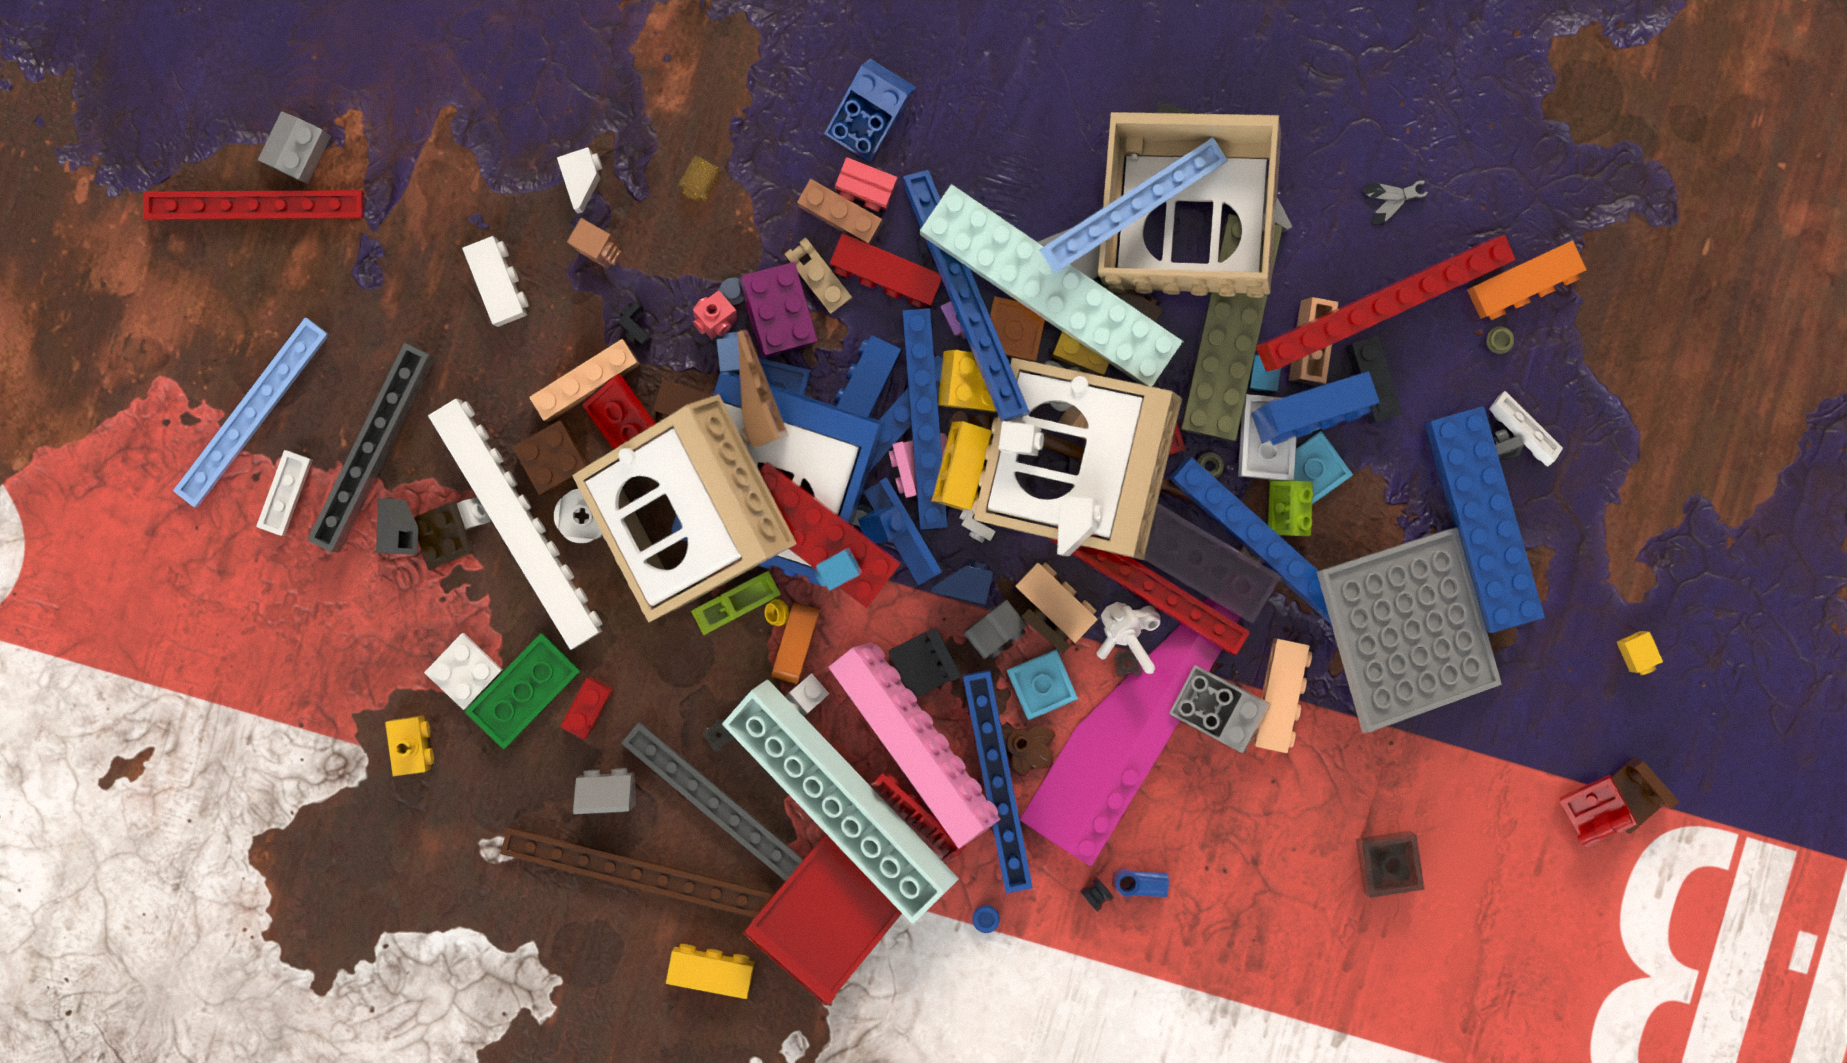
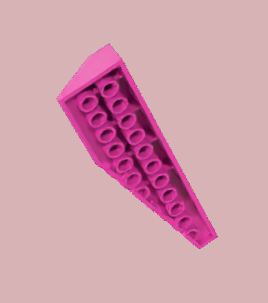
(1116, 748)

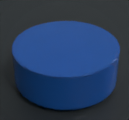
(985, 918)

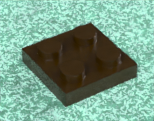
(442, 535)
(1054, 635)

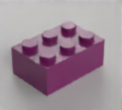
(777, 310)

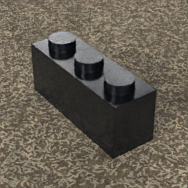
(1369, 356)

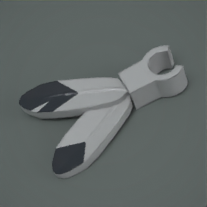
(1394, 196)

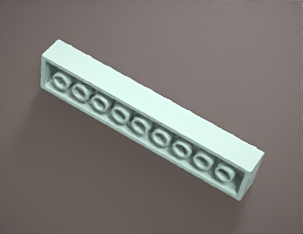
(1062, 298)
(839, 801)

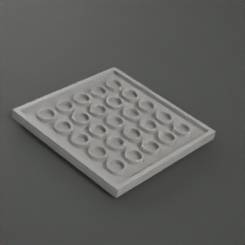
(1409, 629)

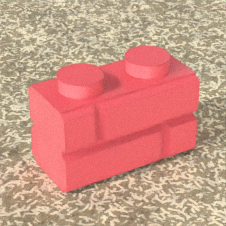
(866, 185)

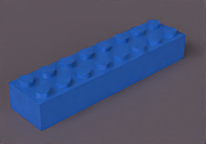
(1484, 518)

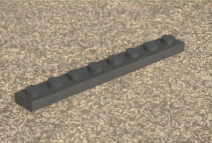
(712, 801)

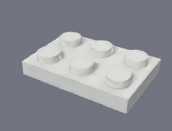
(1260, 459)

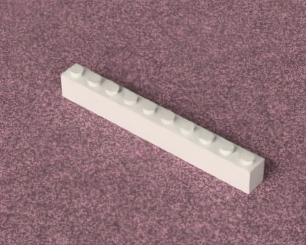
(515, 523)

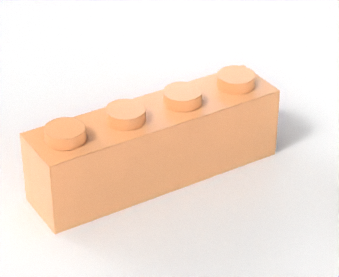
(584, 380)
(1282, 689)

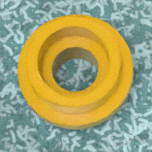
(777, 612)

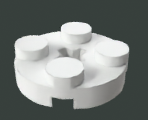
(569, 525)

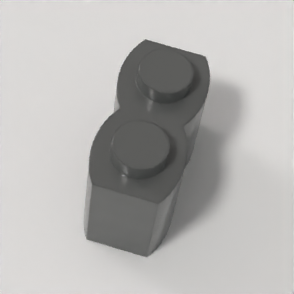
(995, 629)

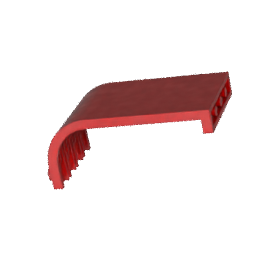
(831, 912)

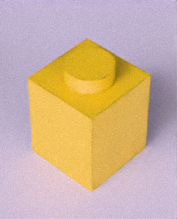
(1640, 652)

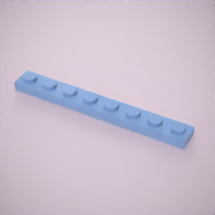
(1133, 205)
(251, 412)

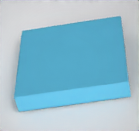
(1320, 464)
(1042, 684)

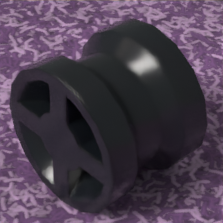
(1097, 894)

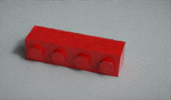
(886, 271)

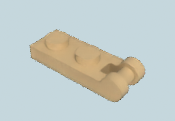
(819, 277)

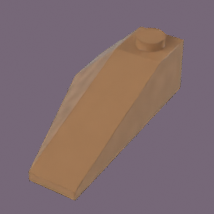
(759, 409)

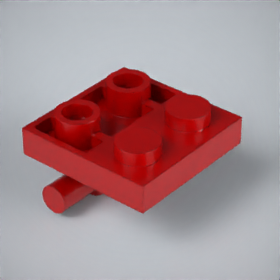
(1598, 811)

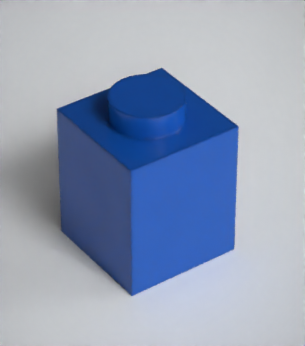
(883, 524)

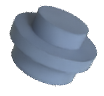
(731, 291)

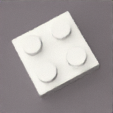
(463, 671)

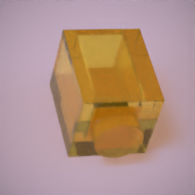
(699, 179)

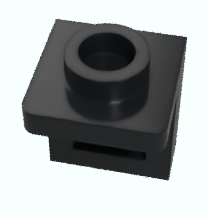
(634, 331)

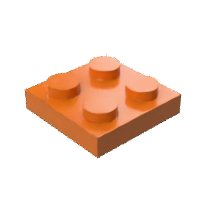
(1017, 328)

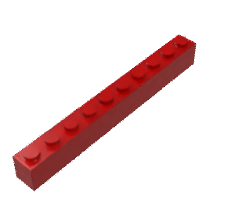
(1385, 303)

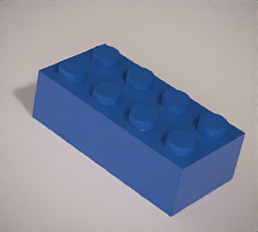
(1315, 409)

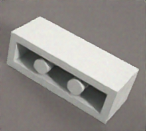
(496, 281)

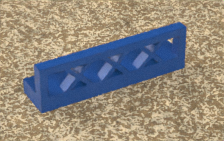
(910, 543)

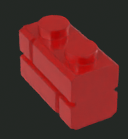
(587, 708)

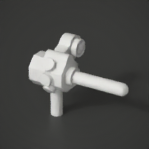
(1124, 627)

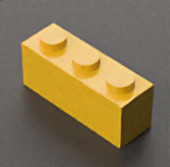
(962, 466)
(710, 971)

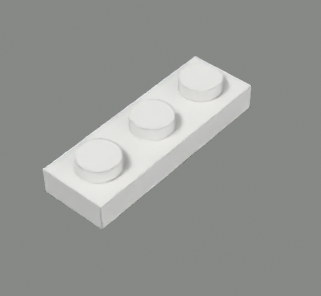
(1523, 425)
(284, 493)

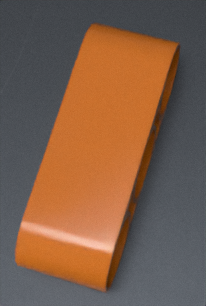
(795, 643)

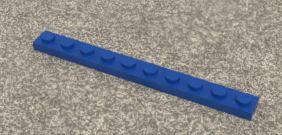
(969, 308)

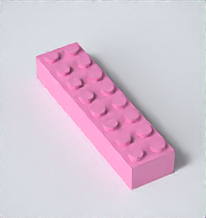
(915, 743)

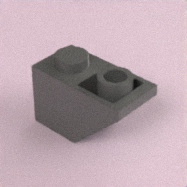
(396, 527)

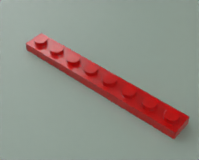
(254, 205)
(1165, 597)

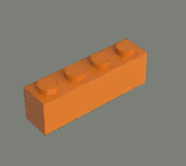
(1527, 279)

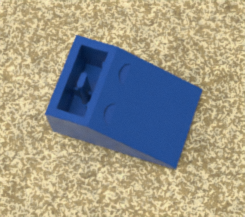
(869, 109)

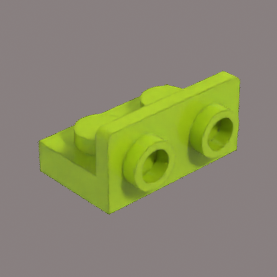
(1290, 507)

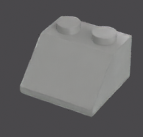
(294, 147)
(604, 792)

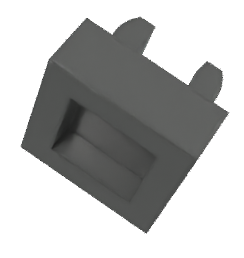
(1507, 447)

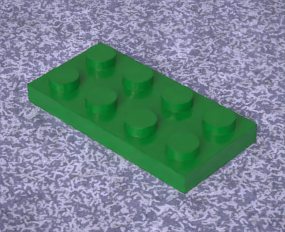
(522, 691)

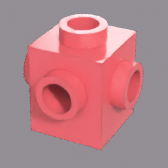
(714, 315)

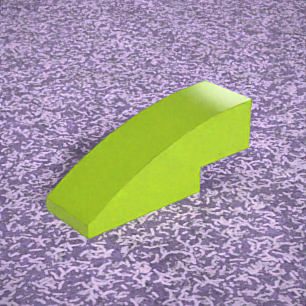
(735, 602)

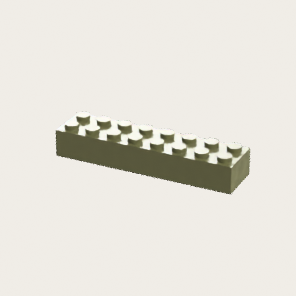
(1224, 351)

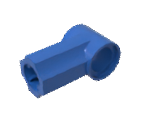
(1143, 884)

